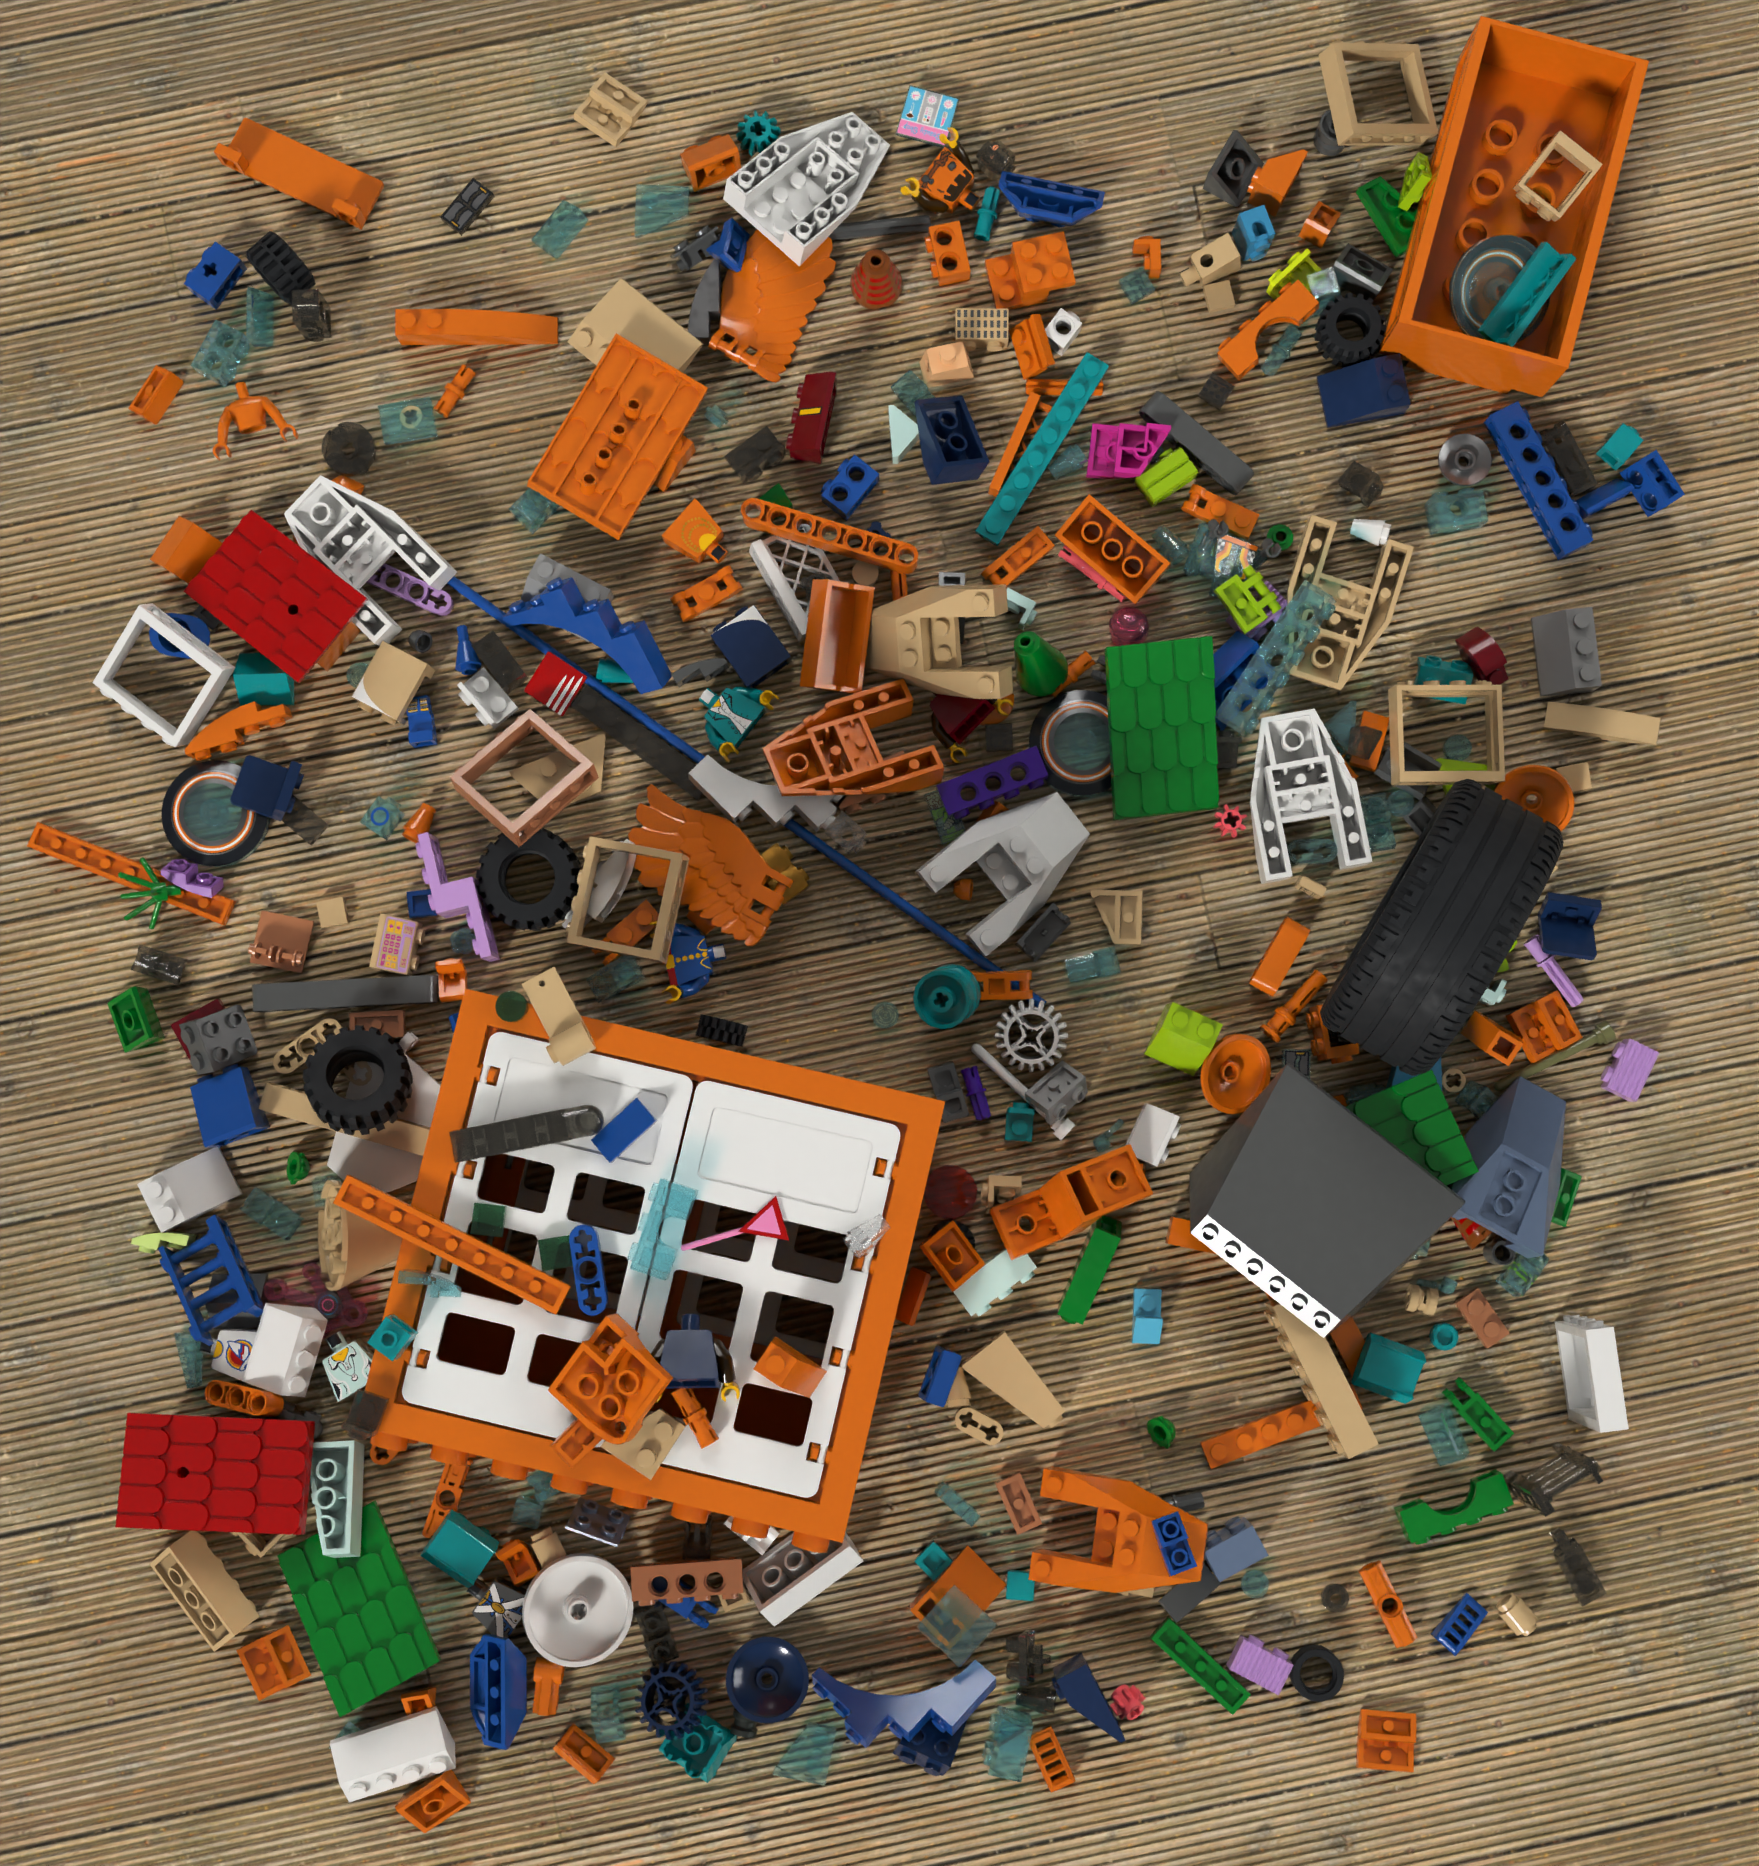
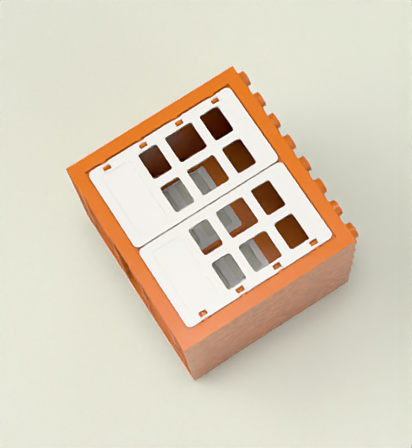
(739, 1137)

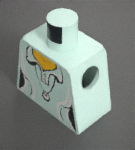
(347, 1366)

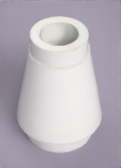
(1371, 530)

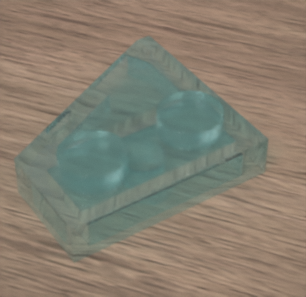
(808, 1755)

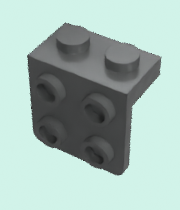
(218, 1039)

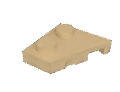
(1121, 914)
(650, 1444)

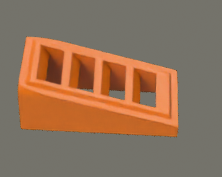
(1061, 1781)

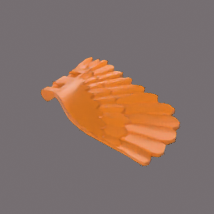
(769, 304)
(722, 870)

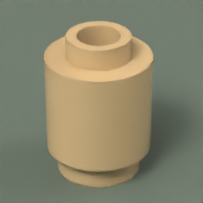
(547, 1546)
(1517, 1614)

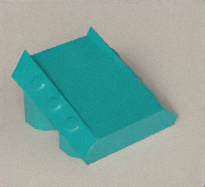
(1388, 1368)
(460, 1548)
(701, 1750)

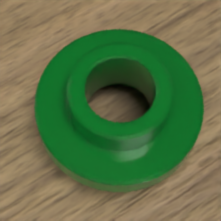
(1286, 531)

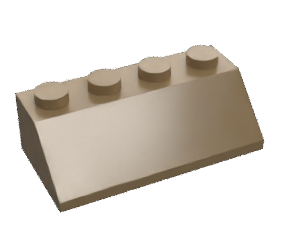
(204, 1589)

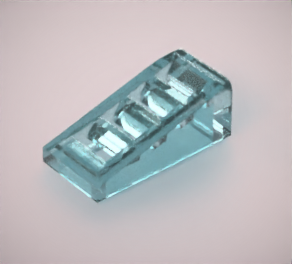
(190, 1358)

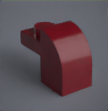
(1483, 656)

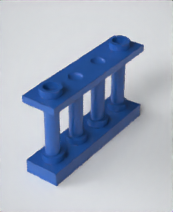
(238, 1279)

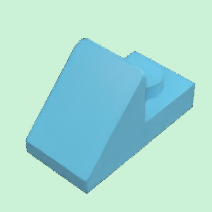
(1146, 1316)

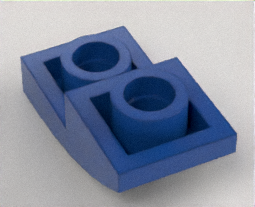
(1173, 1543)

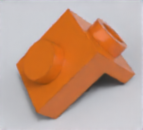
(451, 979)
(518, 1561)

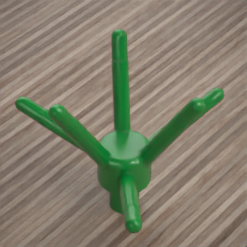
(158, 891)

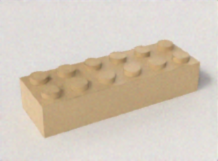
(1323, 1382)

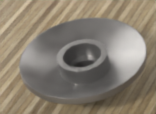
(1470, 449)

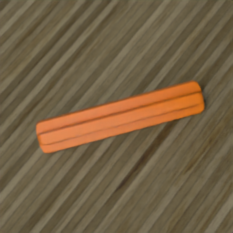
(1053, 386)

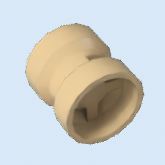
(1421, 1299)

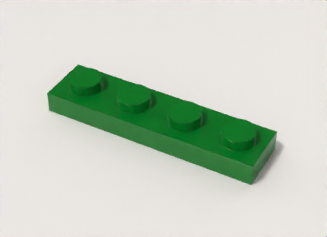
(1200, 1665)

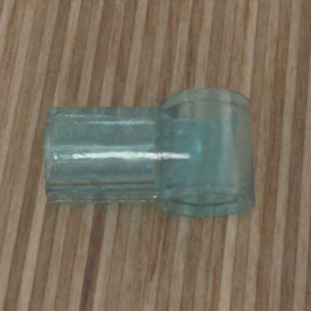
(1098, 964)

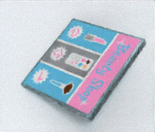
(926, 116)

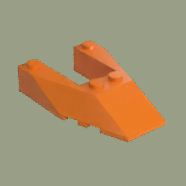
(839, 756)
(1124, 1540)

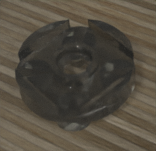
(340, 437)

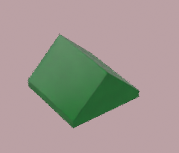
(135, 1019)

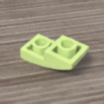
(151, 1242)

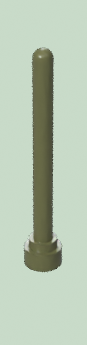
(1601, 1034)

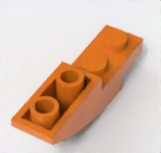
(226, 731)

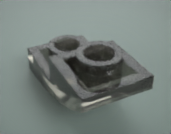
(656, 1633)

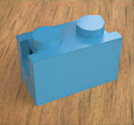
(1253, 233)

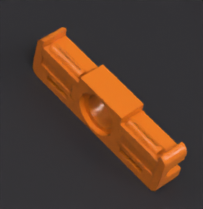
(453, 1480)

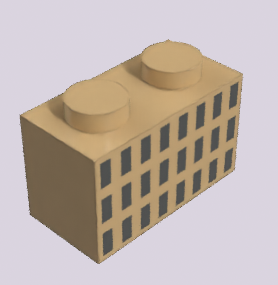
(982, 328)

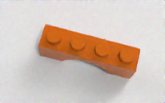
(1292, 307)

